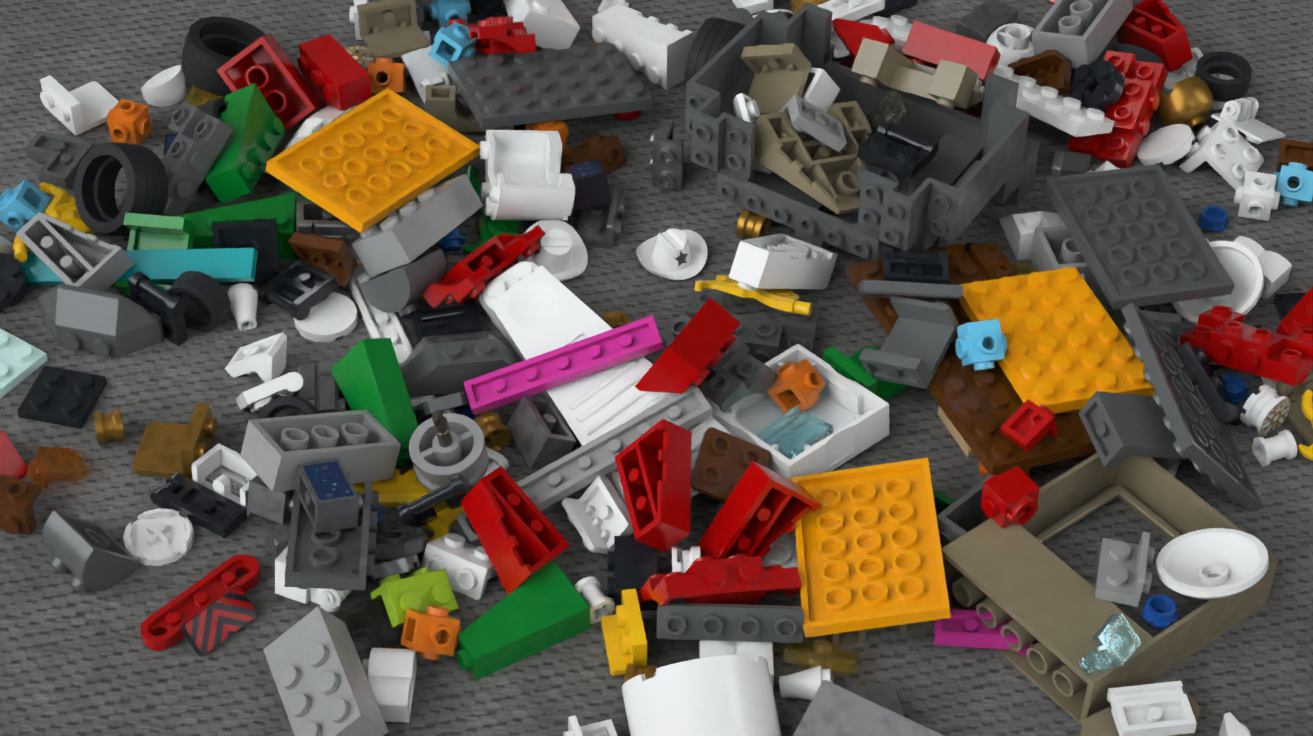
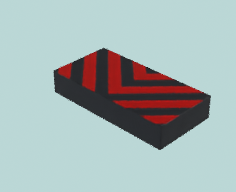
(218, 620)

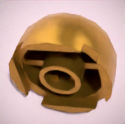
(1187, 104)

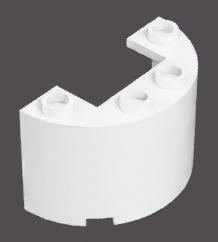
(525, 176)
(704, 699)

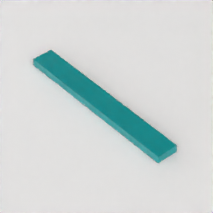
(168, 265)

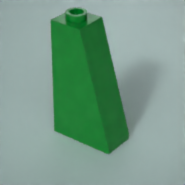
(373, 381)
(523, 623)

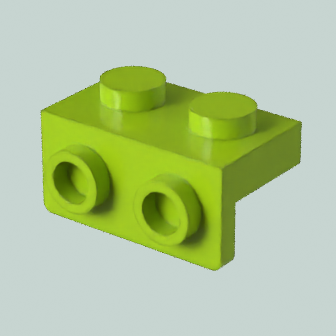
(415, 592)

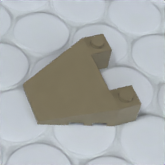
(948, 84)
(808, 165)

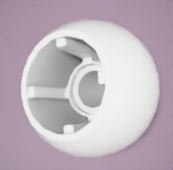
(1012, 42)

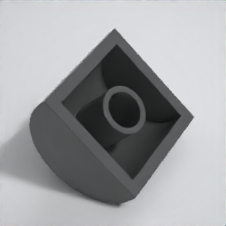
(402, 286)
(87, 552)

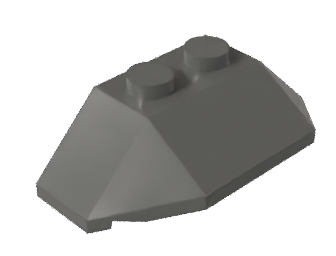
(98, 321)
(446, 361)

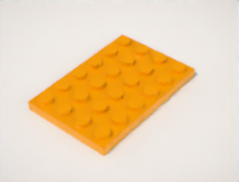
(373, 159)
(1056, 338)
(870, 549)

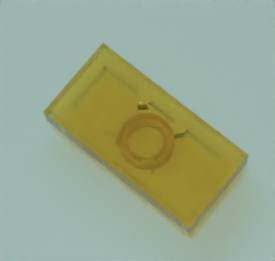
(822, 654)

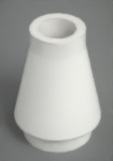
(244, 305)
(804, 683)

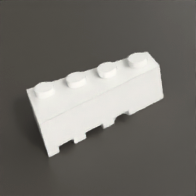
(546, 19)
(645, 43)
(781, 263)

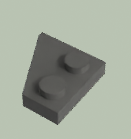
(445, 404)

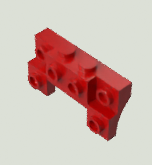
(499, 35)
(1131, 113)
(481, 266)
(1251, 348)
(721, 581)

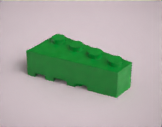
(249, 145)
(280, 207)

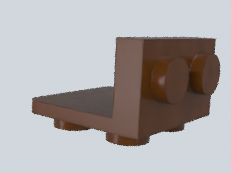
(723, 462)

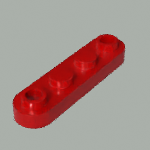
(196, 598)

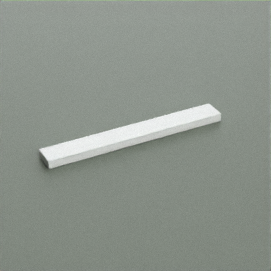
(381, 323)

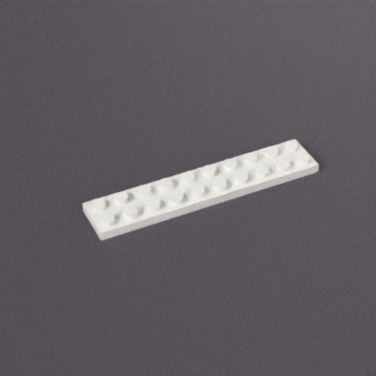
(1038, 101)

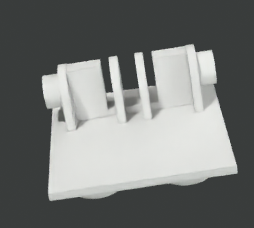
(426, 71)
(1241, 115)

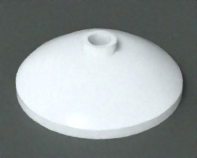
(1244, 272)
(1212, 563)

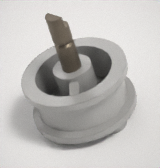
(447, 447)

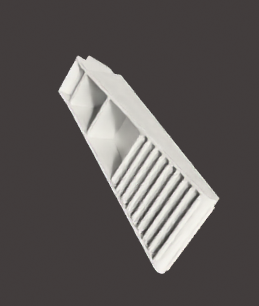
(544, 315)

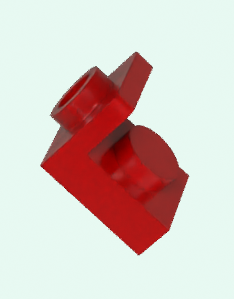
(1030, 425)

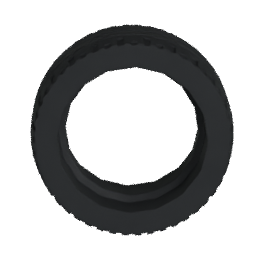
(709, 40)
(211, 45)
(96, 186)

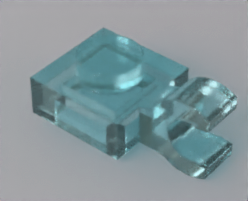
(1115, 645)

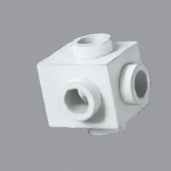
(1257, 195)

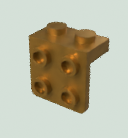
(175, 446)

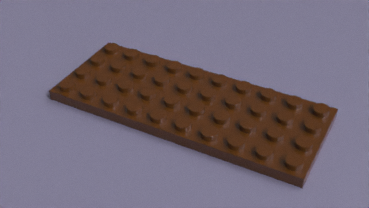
(983, 398)

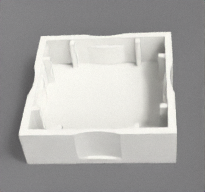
(854, 411)

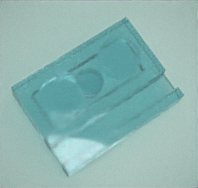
(795, 431)

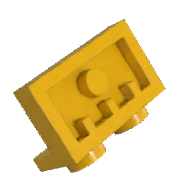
(625, 635)

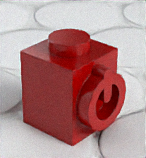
(1010, 497)

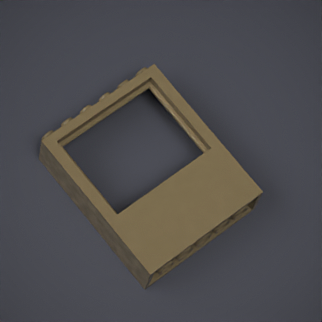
(1051, 603)

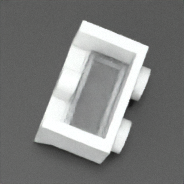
(224, 473)

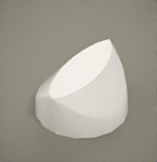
(165, 87)

